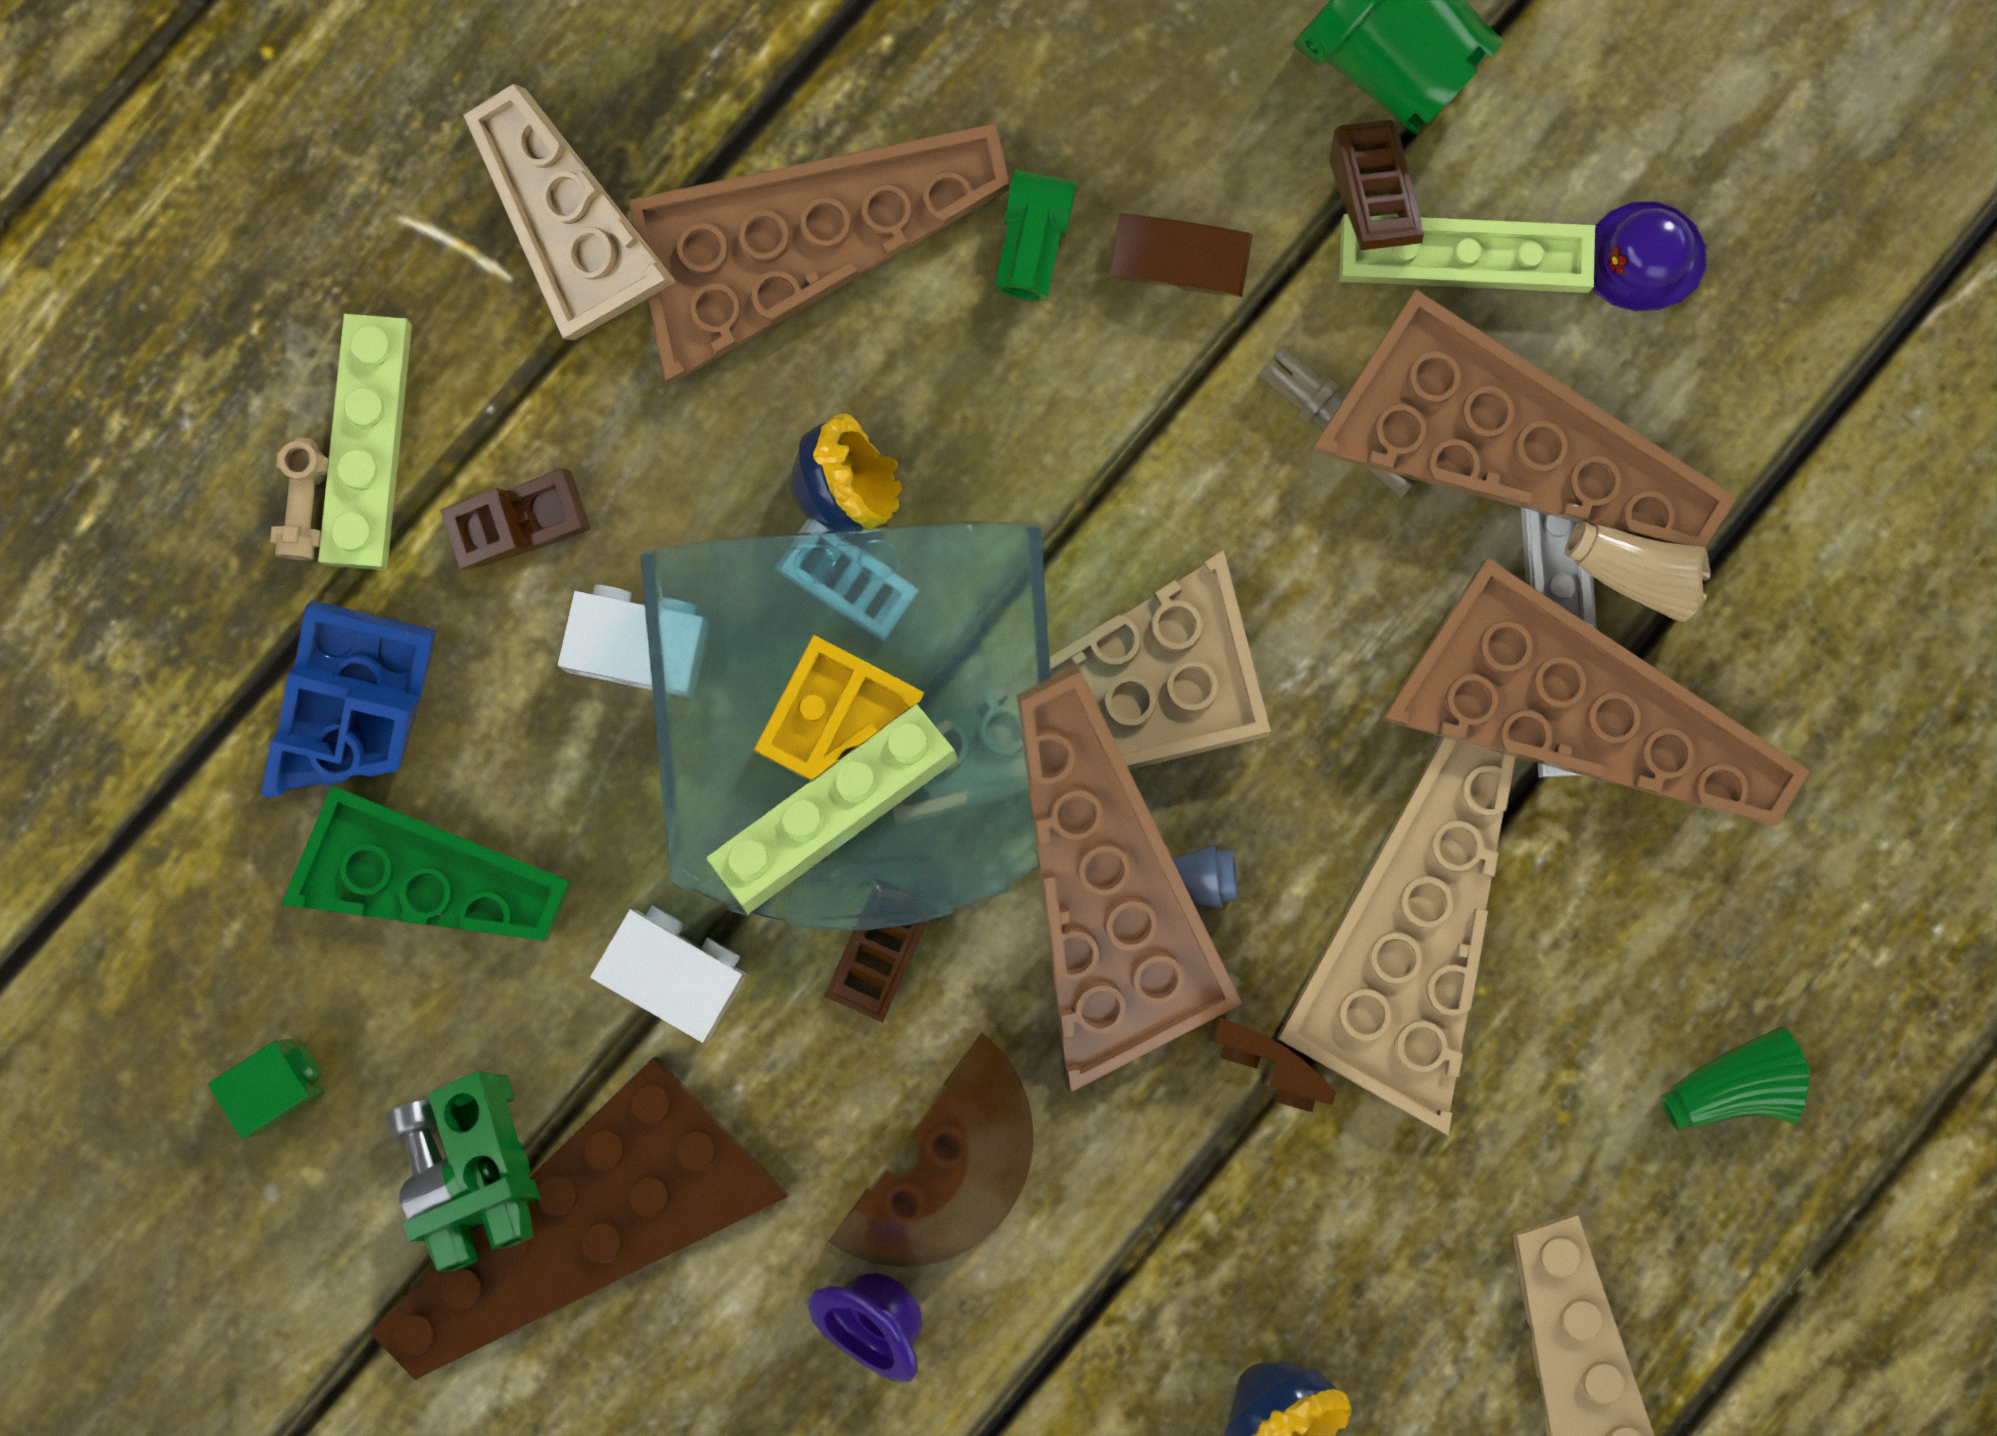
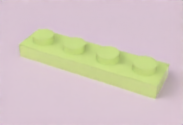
(1477, 256)
(365, 442)
(832, 808)

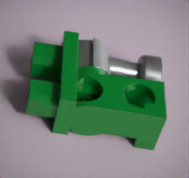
(477, 1183)

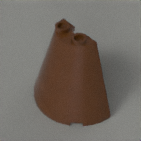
(966, 1174)

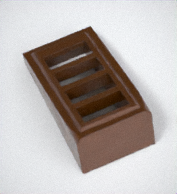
(1370, 149)
(859, 1001)

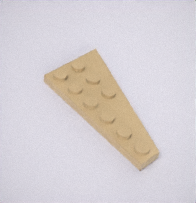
(1174, 671)
(1406, 955)

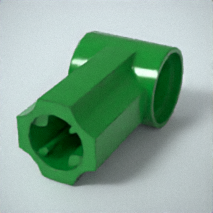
(1036, 220)

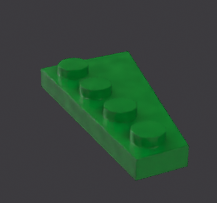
(406, 870)

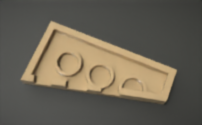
(567, 224)

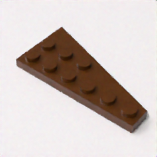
(613, 1199)

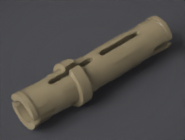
(1316, 402)

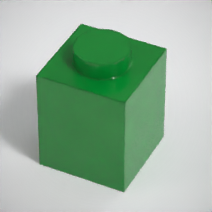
(268, 1087)

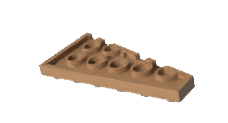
(1118, 918)

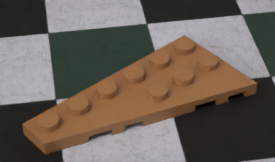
(790, 235)
(1487, 423)
(1557, 692)

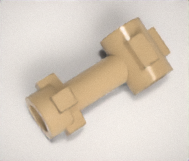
(305, 470)

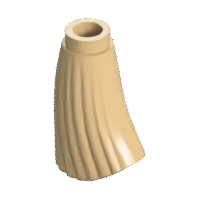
(1643, 569)

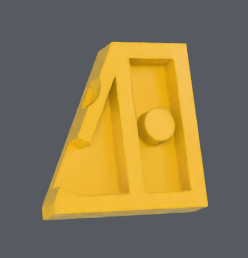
(830, 709)

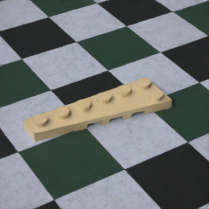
(1575, 1336)

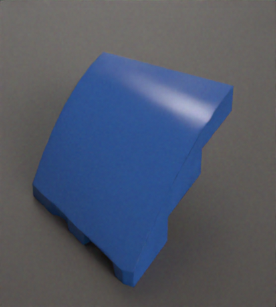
(347, 698)

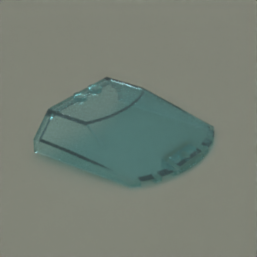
(927, 603)

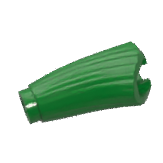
(1754, 1079)

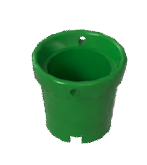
(1402, 51)

